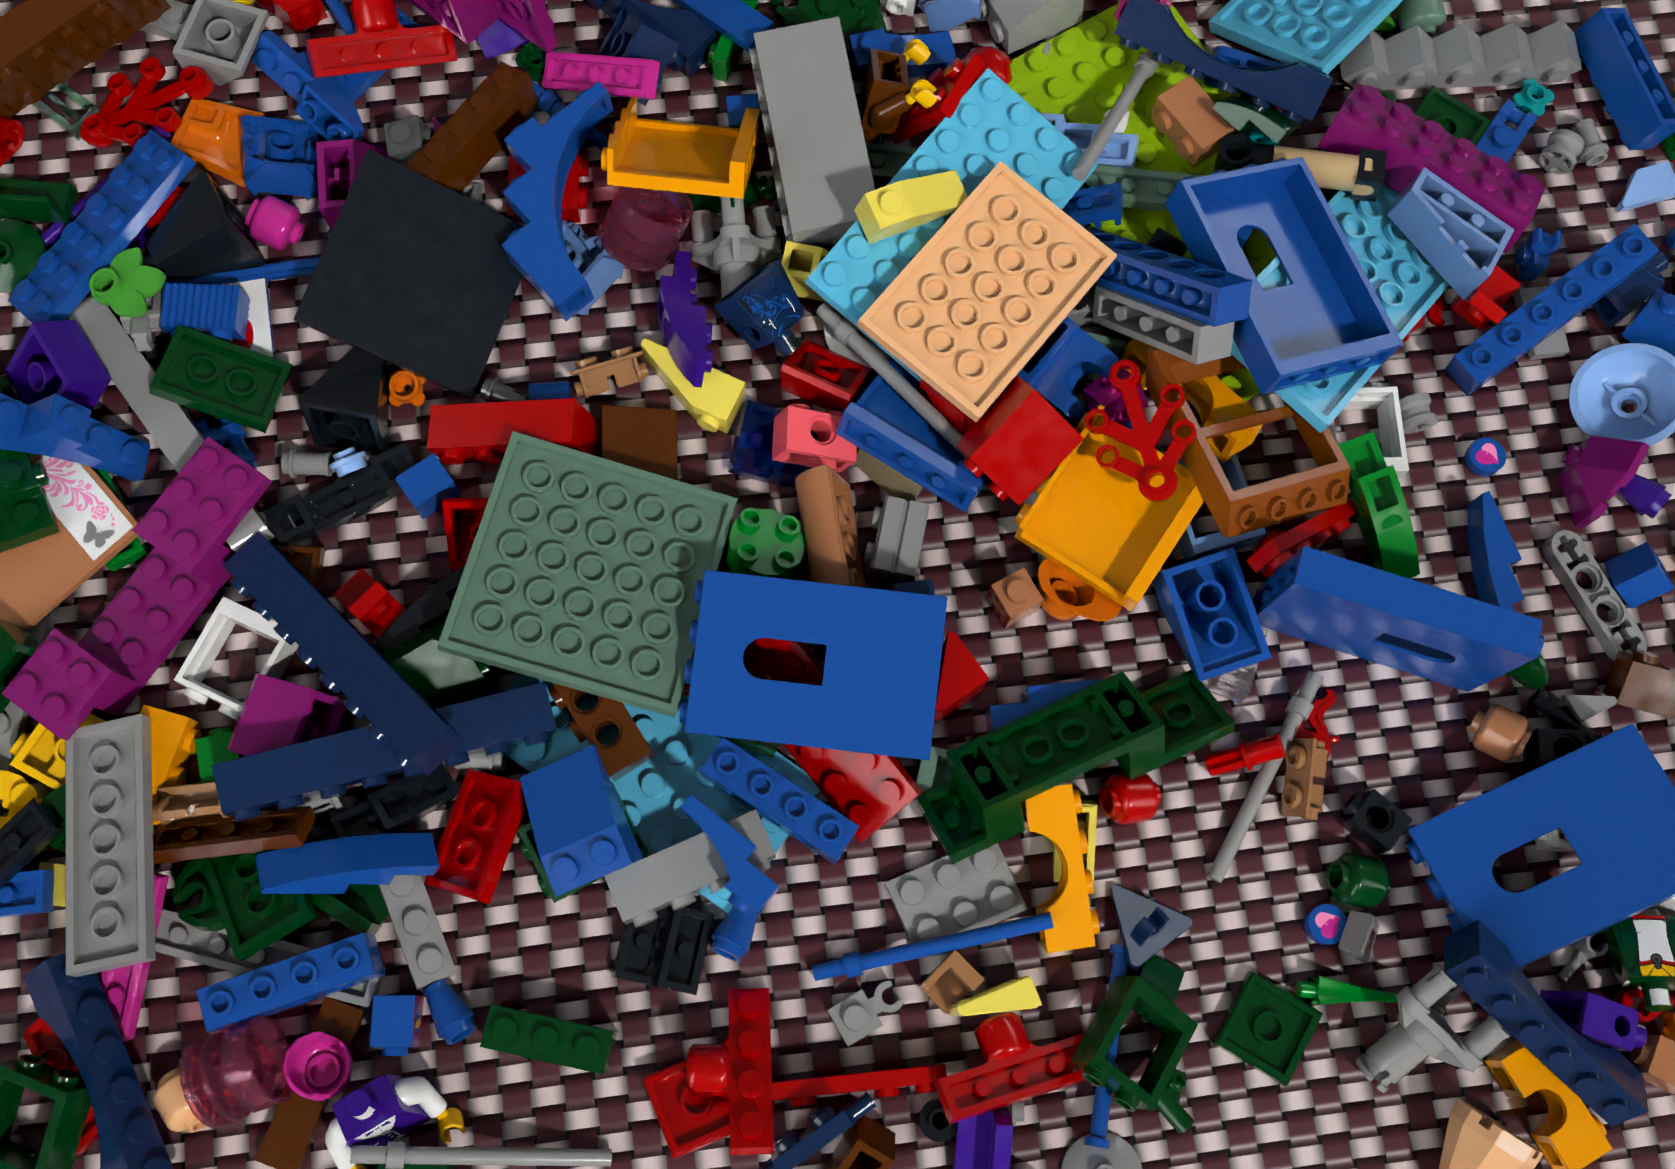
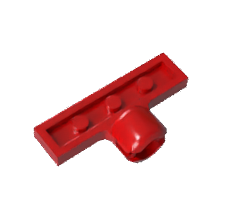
(379, 44)
(1283, 544)
(1010, 1070)
(740, 1071)

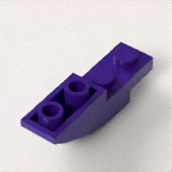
(684, 322)

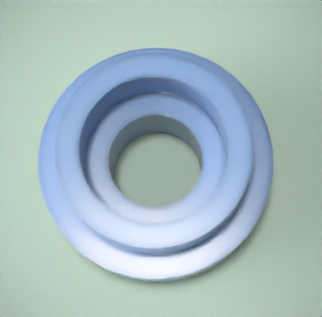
(348, 461)

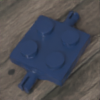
(824, 1127)

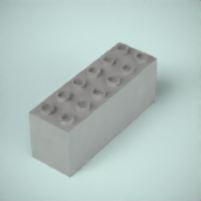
(812, 129)

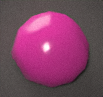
(317, 1066)

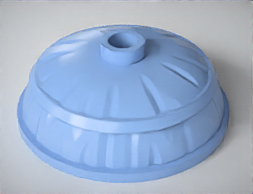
(1623, 376)

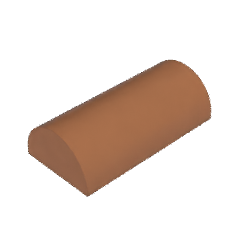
(829, 528)

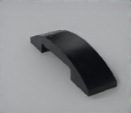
(342, 501)

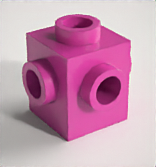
(1103, 393)

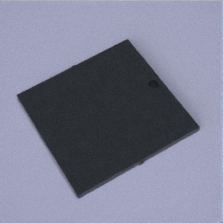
(414, 276)

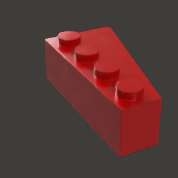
(483, 429)

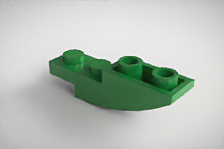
(1382, 507)

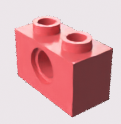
(796, 445)

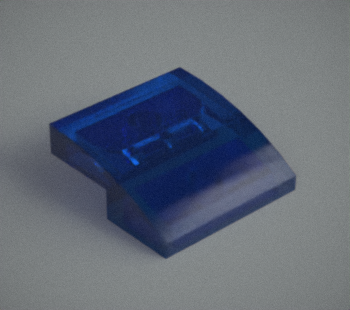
(753, 447)

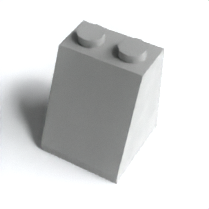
(1028, 21)

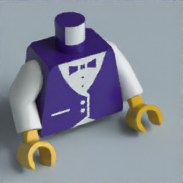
(386, 1112)

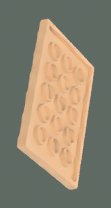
(987, 291)

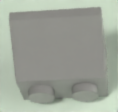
(220, 38)

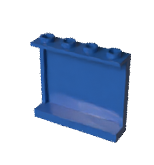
(903, 440)

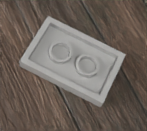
(957, 896)

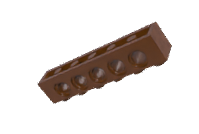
(627, 751)

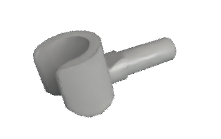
(1583, 952)

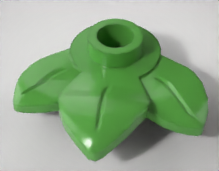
(126, 284)

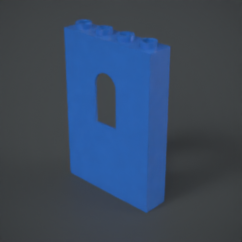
(1328, 314)
(1395, 620)
(876, 667)
(1615, 816)

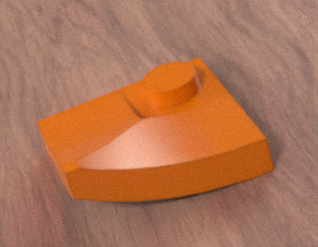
(213, 137)

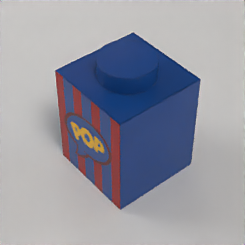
(396, 1023)

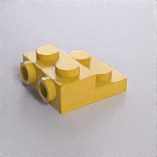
(44, 754)

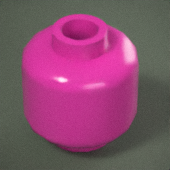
(274, 222)

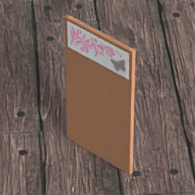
(91, 532)

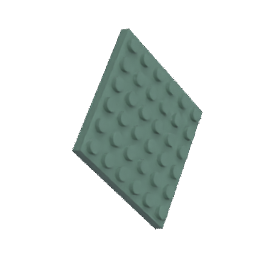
(587, 574)

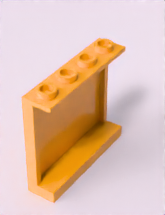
(681, 154)
(1102, 524)

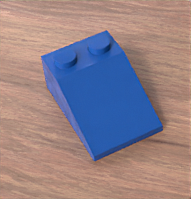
(1212, 614)
(578, 821)

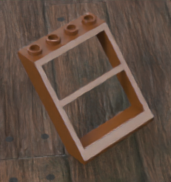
(1261, 503)

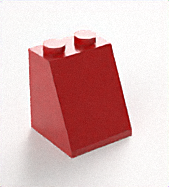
(1018, 442)

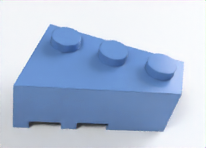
(1450, 231)

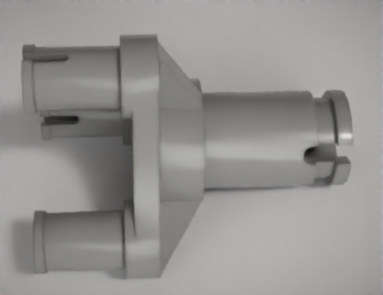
(735, 250)
(1426, 1032)

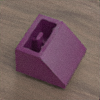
(336, 171)
(283, 715)

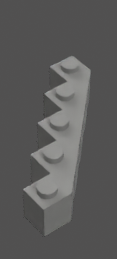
(1463, 58)

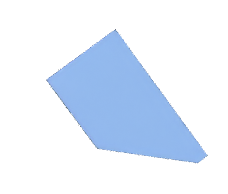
(1648, 186)

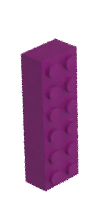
(1414, 143)

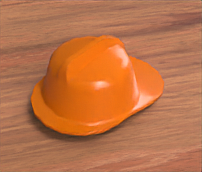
(1070, 597)

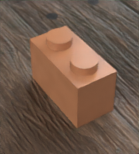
(1190, 121)

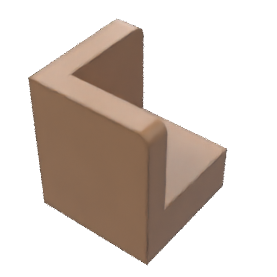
(950, 981)

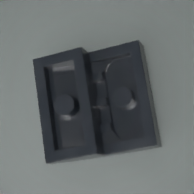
(665, 951)

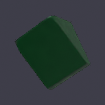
(1162, 976)

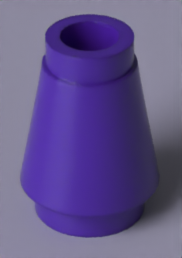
(1644, 495)

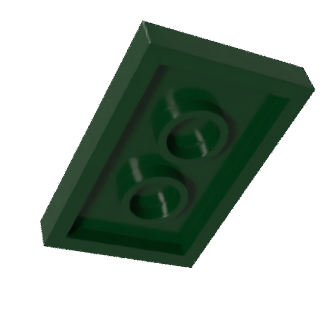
(221, 379)

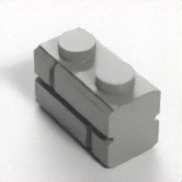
(898, 539)

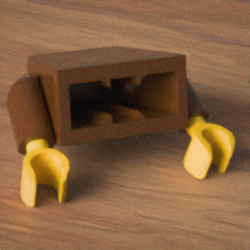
(886, 89)

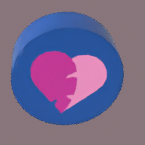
(1485, 457)
(1325, 924)

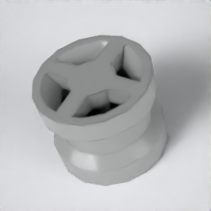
(1561, 151)
(1416, 413)

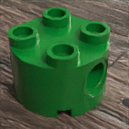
(763, 544)

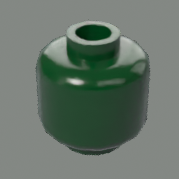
(1358, 880)

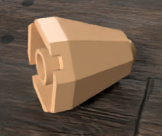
(1483, 1143)

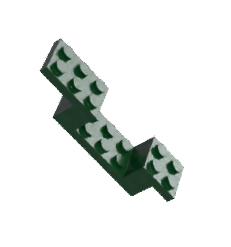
(1063, 742)

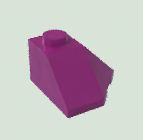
(1596, 473)

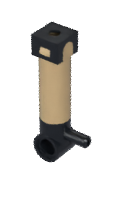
(1358, 173)

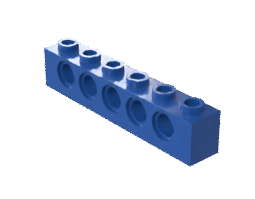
(1174, 282)
(1551, 309)

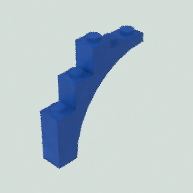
(537, 198)
(67, 432)

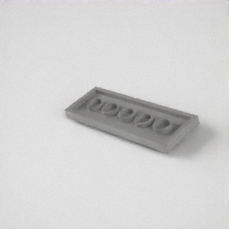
(109, 847)

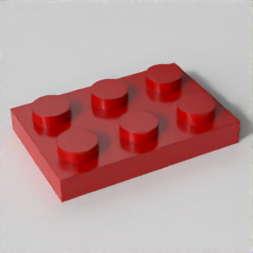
(951, 86)
(478, 836)

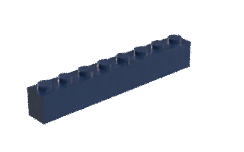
(344, 656)
(356, 756)

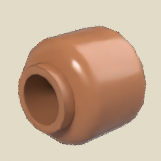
(1500, 732)

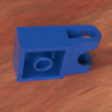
(1061, 362)

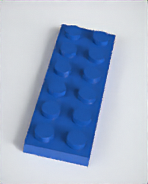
(102, 229)

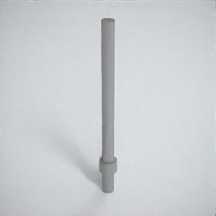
(1143, 69)
(849, 335)
(1298, 710)
(398, 1154)

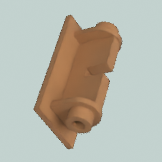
(594, 374)
(1304, 760)
(187, 803)

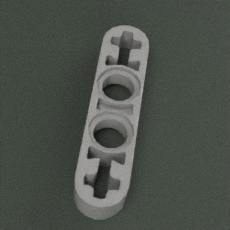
(1600, 593)

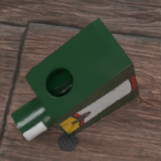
(1644, 957)

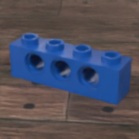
(779, 800)
(291, 982)

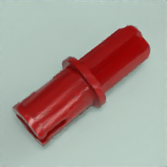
(1245, 755)

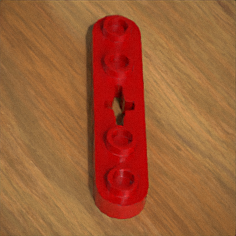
(883, 1082)

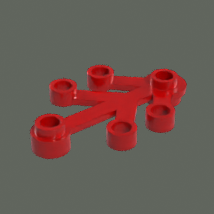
(104, 127)
(1143, 436)

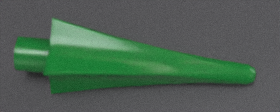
(1330, 991)

